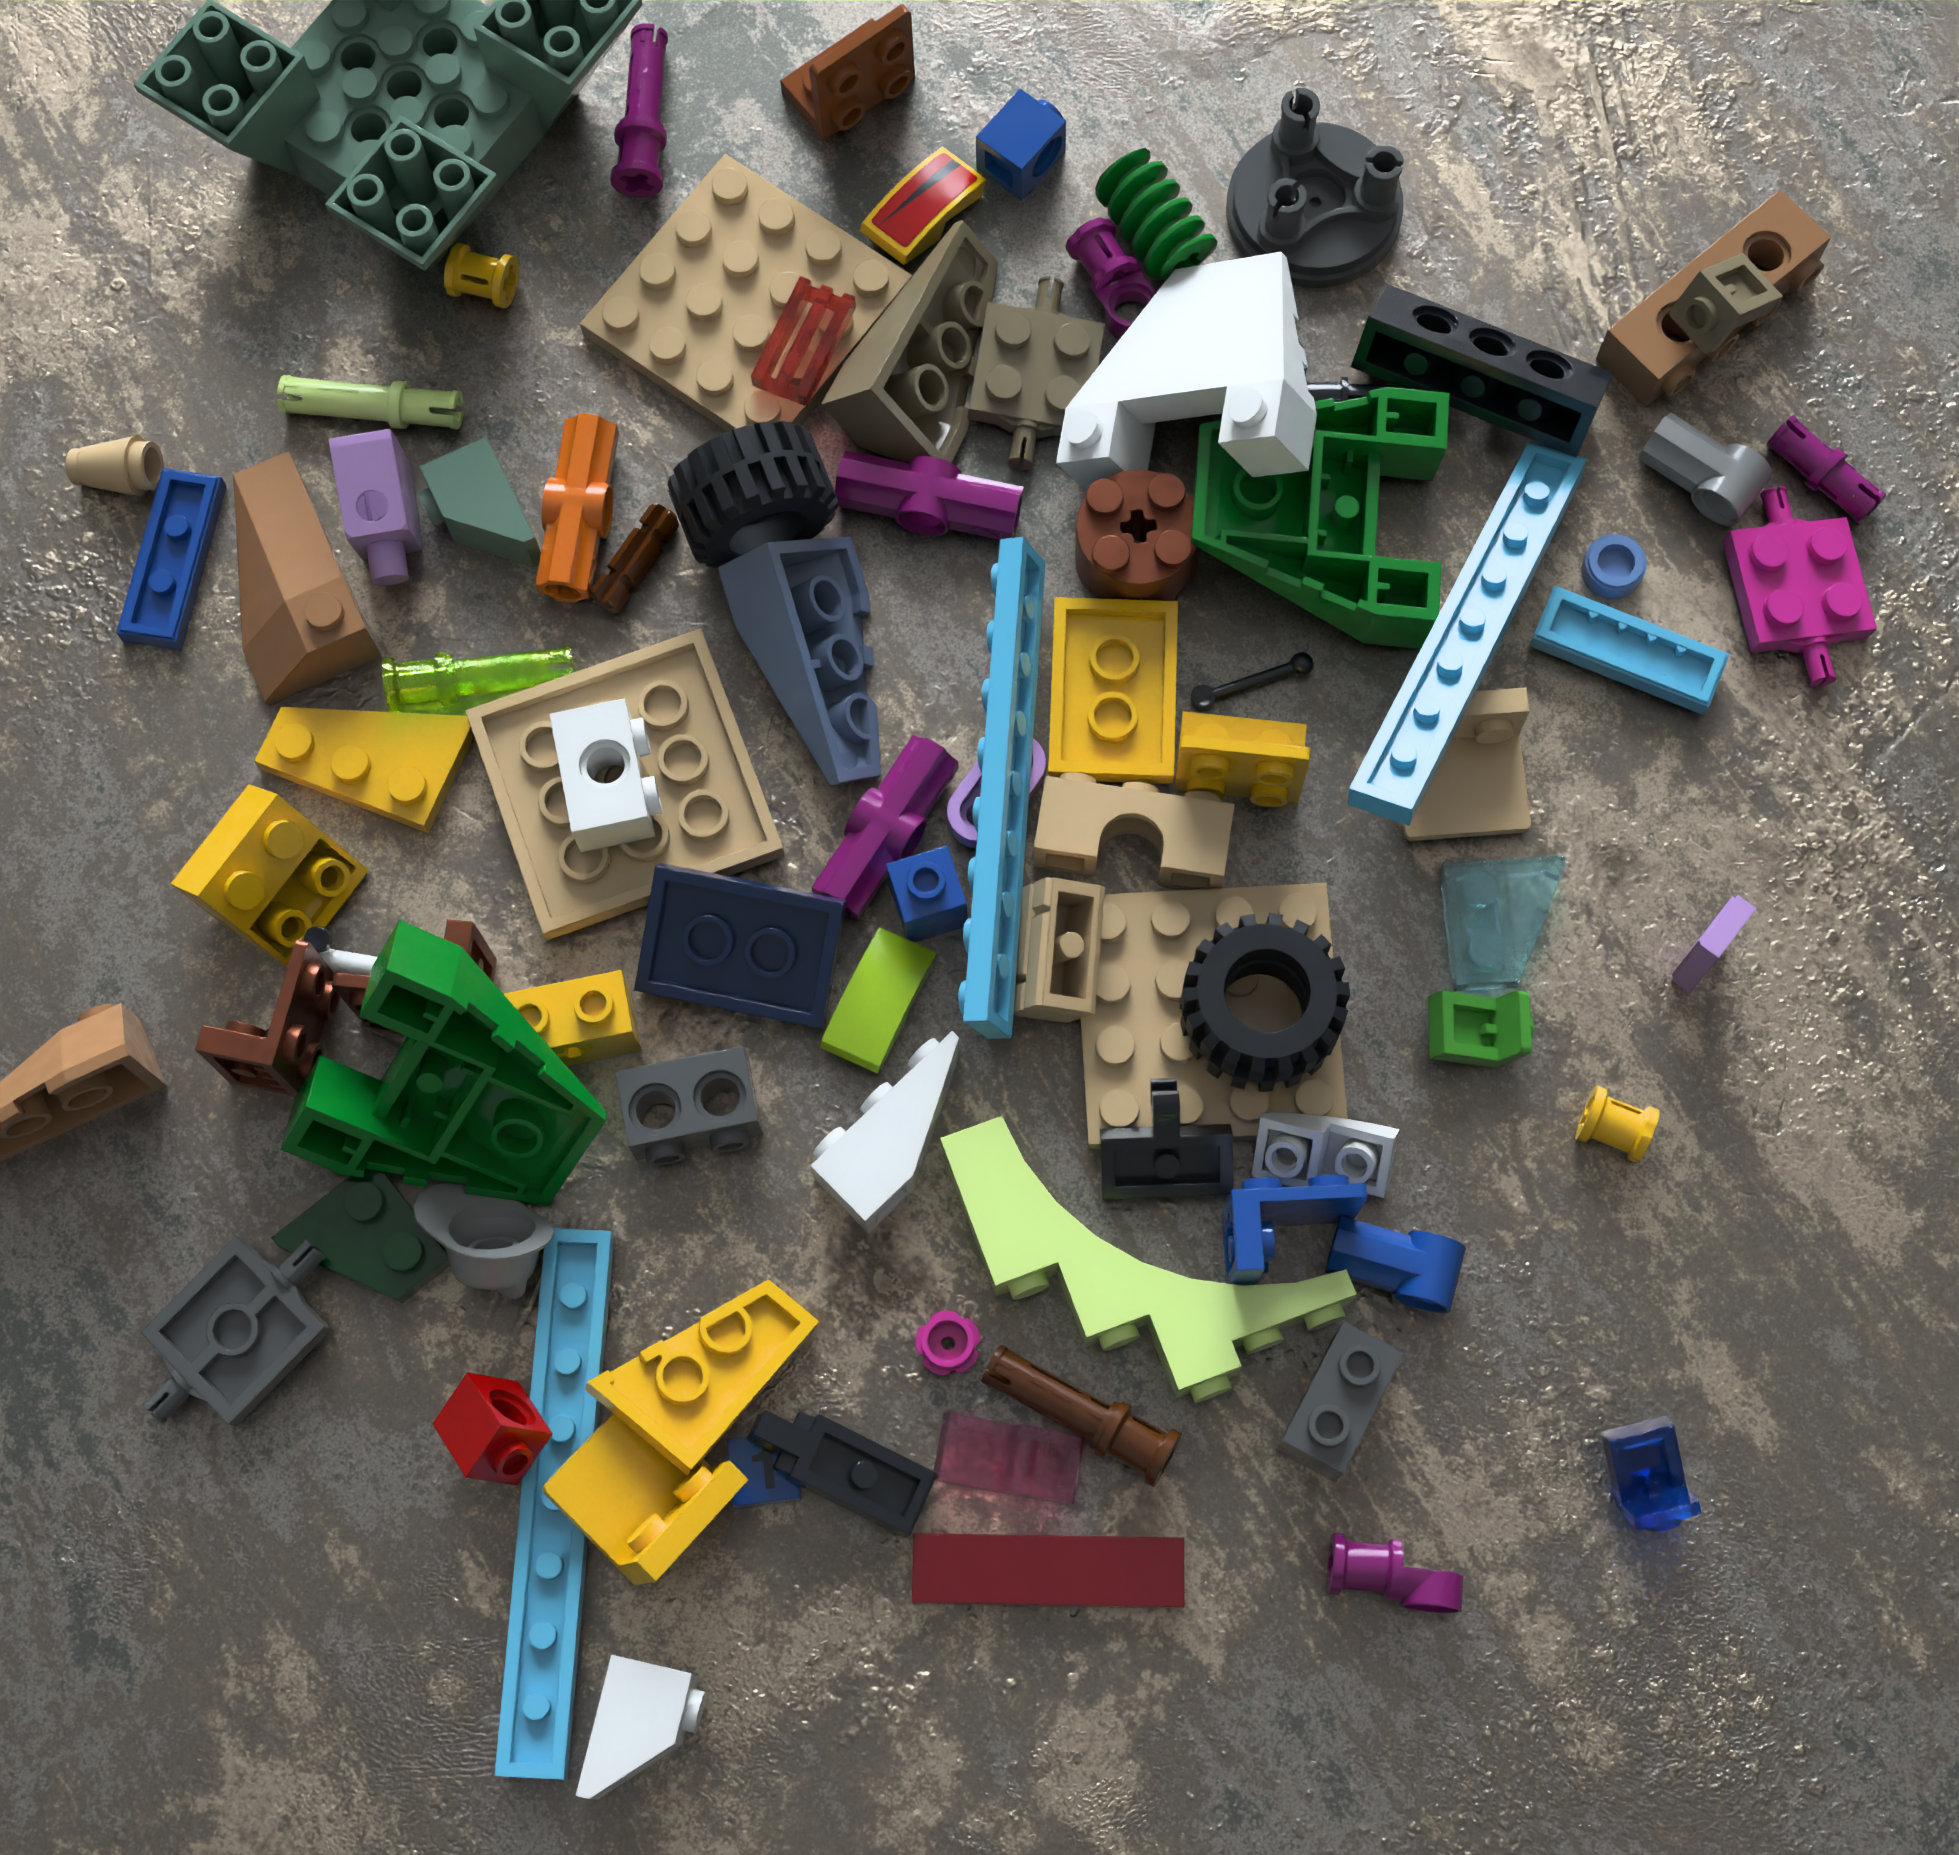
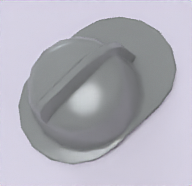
(486, 1238)

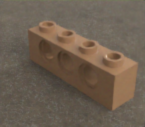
(1652, 364)

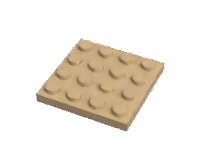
(715, 285)
(702, 770)
(1138, 1015)

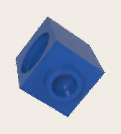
(1021, 143)
(927, 894)

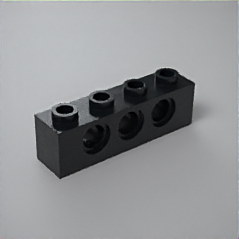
(1482, 368)

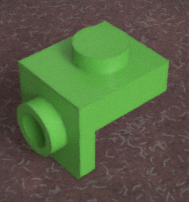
(1479, 1028)

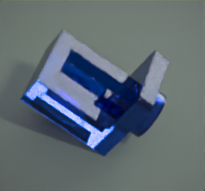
(1649, 1475)

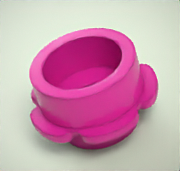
(948, 1325)

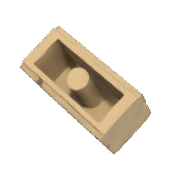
(1058, 950)

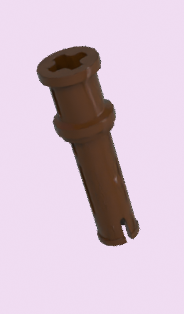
(1109, 1428)

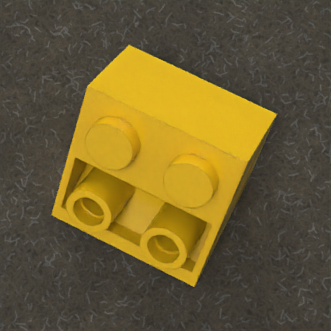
(269, 873)

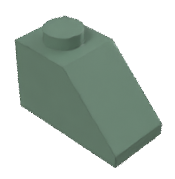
(478, 503)

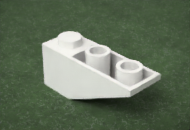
(884, 1151)

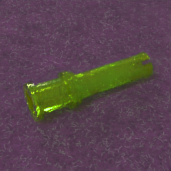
(447, 678)

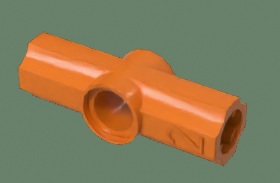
(577, 508)

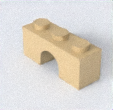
(1082, 816)

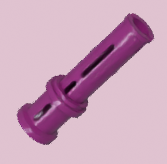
(640, 131)

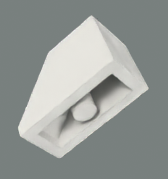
(638, 1722)

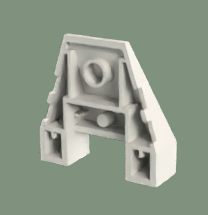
(1201, 347)

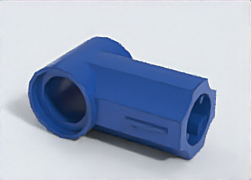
(1415, 1267)

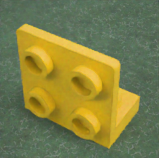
(1242, 758)
(638, 1501)

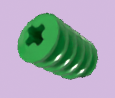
(1153, 215)

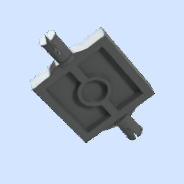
(235, 1331)

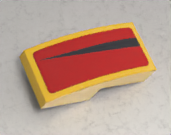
(921, 204)

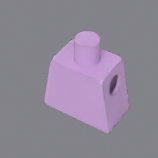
(377, 502)

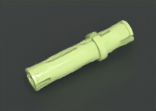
(394, 403)

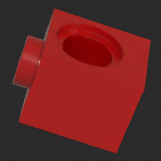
(492, 1429)

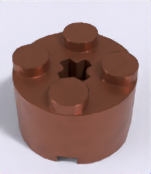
(1139, 508)

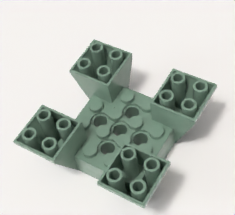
(391, 103)

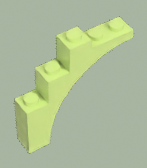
(1110, 1293)

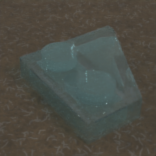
(1495, 917)

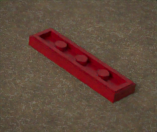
(1048, 1570)

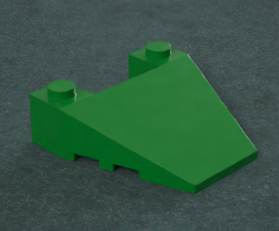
(1317, 528)
(464, 1097)

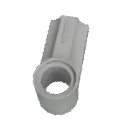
(1718, 477)

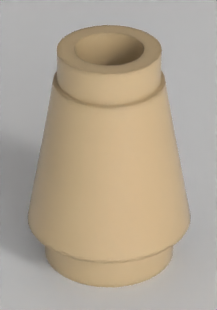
(117, 465)

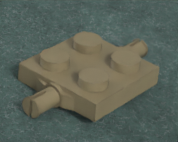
(1032, 368)

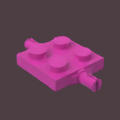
(1799, 585)

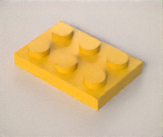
(1114, 689)

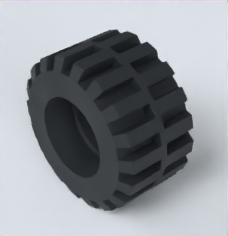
(751, 491)
(1271, 952)

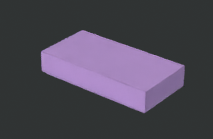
(1712, 943)

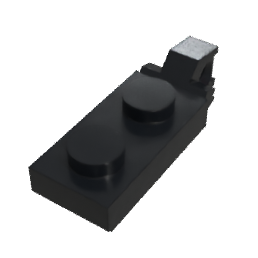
(846, 1468)

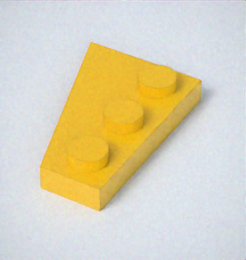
(370, 758)
(702, 1380)

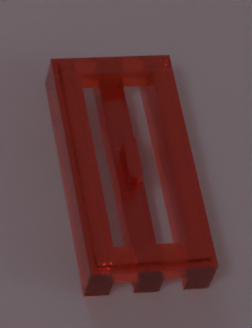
(821, 300)

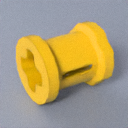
(481, 275)
(1617, 1124)

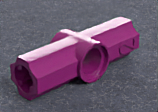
(928, 495)
(887, 824)

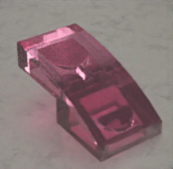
(1008, 1458)

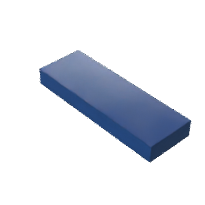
(171, 559)

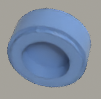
(1613, 566)

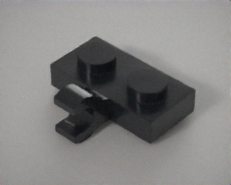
(1167, 1156)

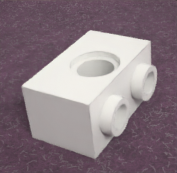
(586, 743)

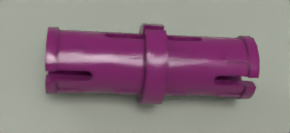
(1826, 469)

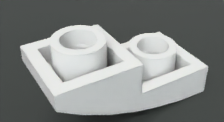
(1316, 1145)

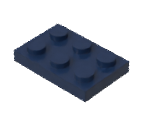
(740, 945)

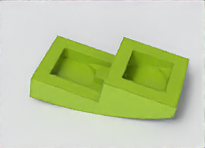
(878, 1000)

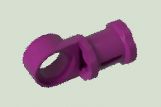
(1113, 273)
(1382, 1570)

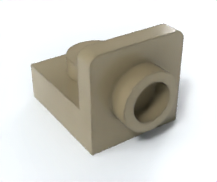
(1723, 300)

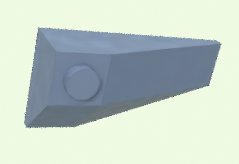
(803, 624)

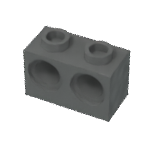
(688, 1086)
(1339, 1401)

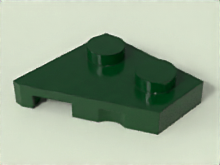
(369, 1237)

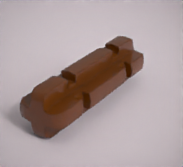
(634, 558)

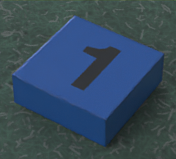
(763, 1483)

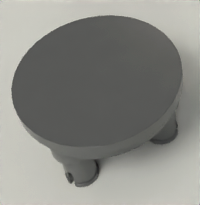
(1316, 197)

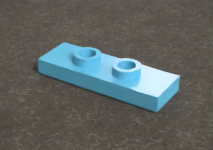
(1629, 650)

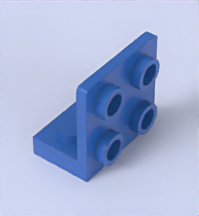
(1264, 1204)

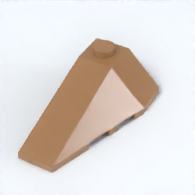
(293, 593)
(77, 1078)

